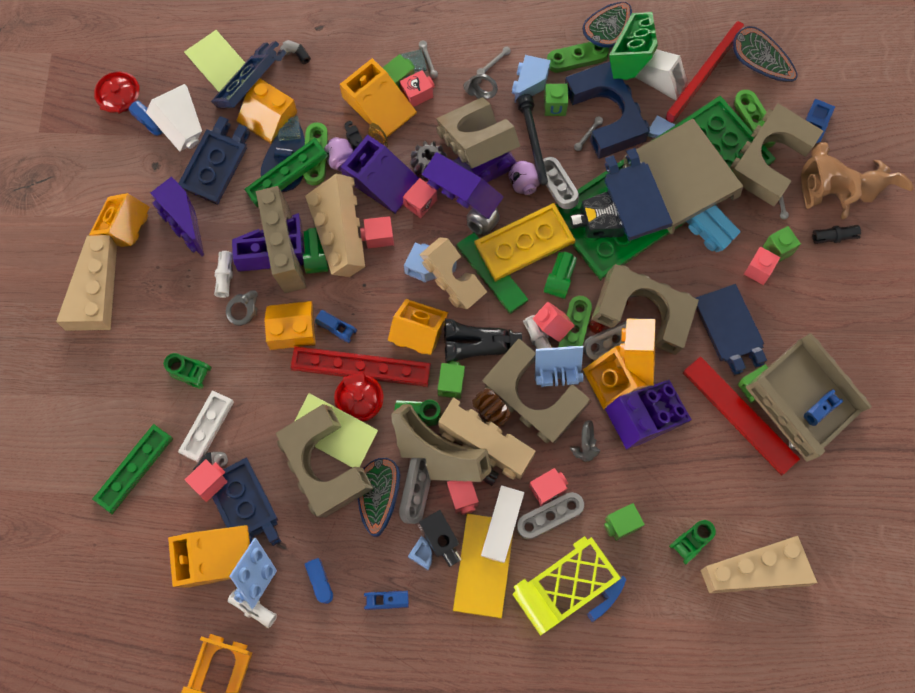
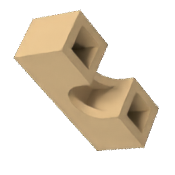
(440, 259)

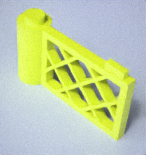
(538, 604)

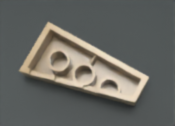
(336, 224)
(91, 287)
(470, 432)
(768, 567)

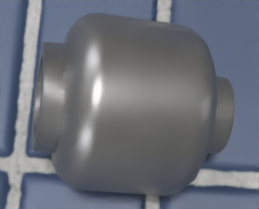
(480, 224)

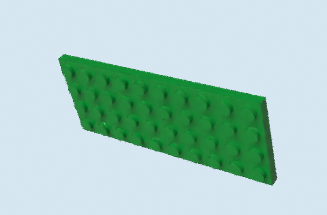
(728, 137)

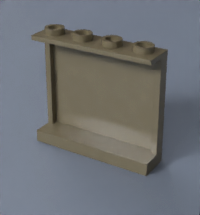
(688, 172)
(798, 383)

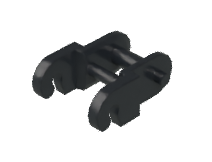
(353, 134)

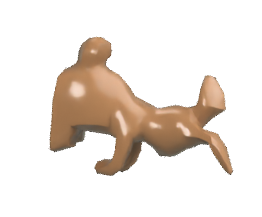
(828, 175)

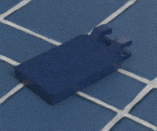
(248, 75)
(215, 161)
(636, 197)
(731, 328)
(245, 502)

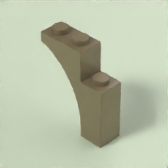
(443, 458)

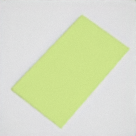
(215, 59)
(347, 443)

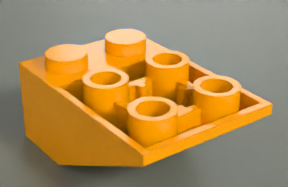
(377, 97)
(206, 555)

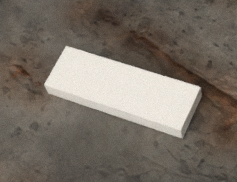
(206, 426)
(502, 524)

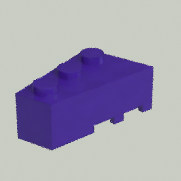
(492, 168)
(462, 184)
(251, 249)

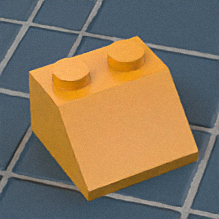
(266, 110)
(121, 219)
(290, 325)
(417, 326)
(639, 348)
(611, 378)

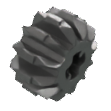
(421, 154)

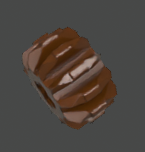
(491, 407)

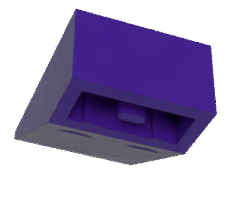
(379, 173)
(176, 208)
(647, 413)

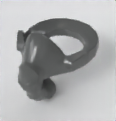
(472, 86)
(249, 300)
(588, 444)

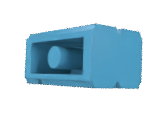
(714, 228)

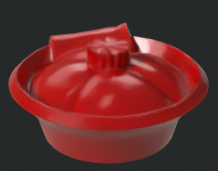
(116, 92)
(359, 396)

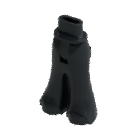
(488, 340)

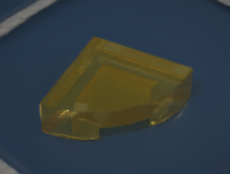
(378, 134)

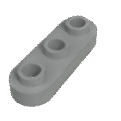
(564, 194)
(603, 341)
(415, 492)
(558, 508)

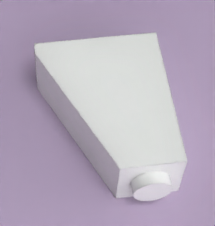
(665, 74)
(176, 117)

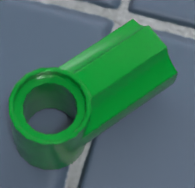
(314, 256)
(559, 280)
(420, 409)

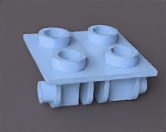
(558, 364)
(252, 574)

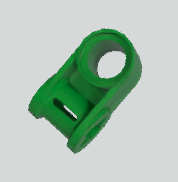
(190, 372)
(690, 543)

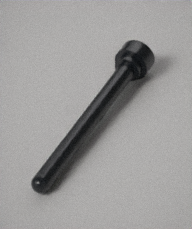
(526, 104)

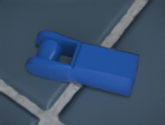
(139, 110)
(333, 324)
(822, 408)
(319, 581)
(391, 600)

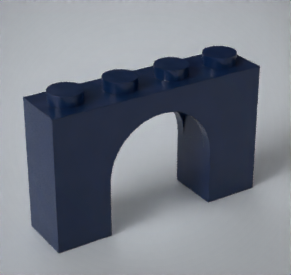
(625, 132)

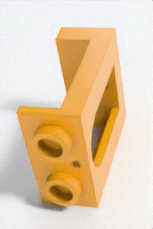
(207, 651)

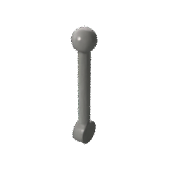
(423, 46)
(506, 50)
(597, 122)
(784, 214)

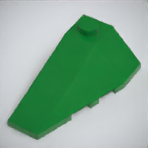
(634, 46)

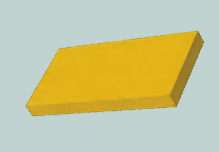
(524, 242)
(480, 579)

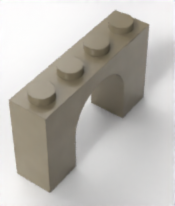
(782, 127)
(475, 134)
(283, 261)
(675, 307)
(551, 421)
(298, 442)

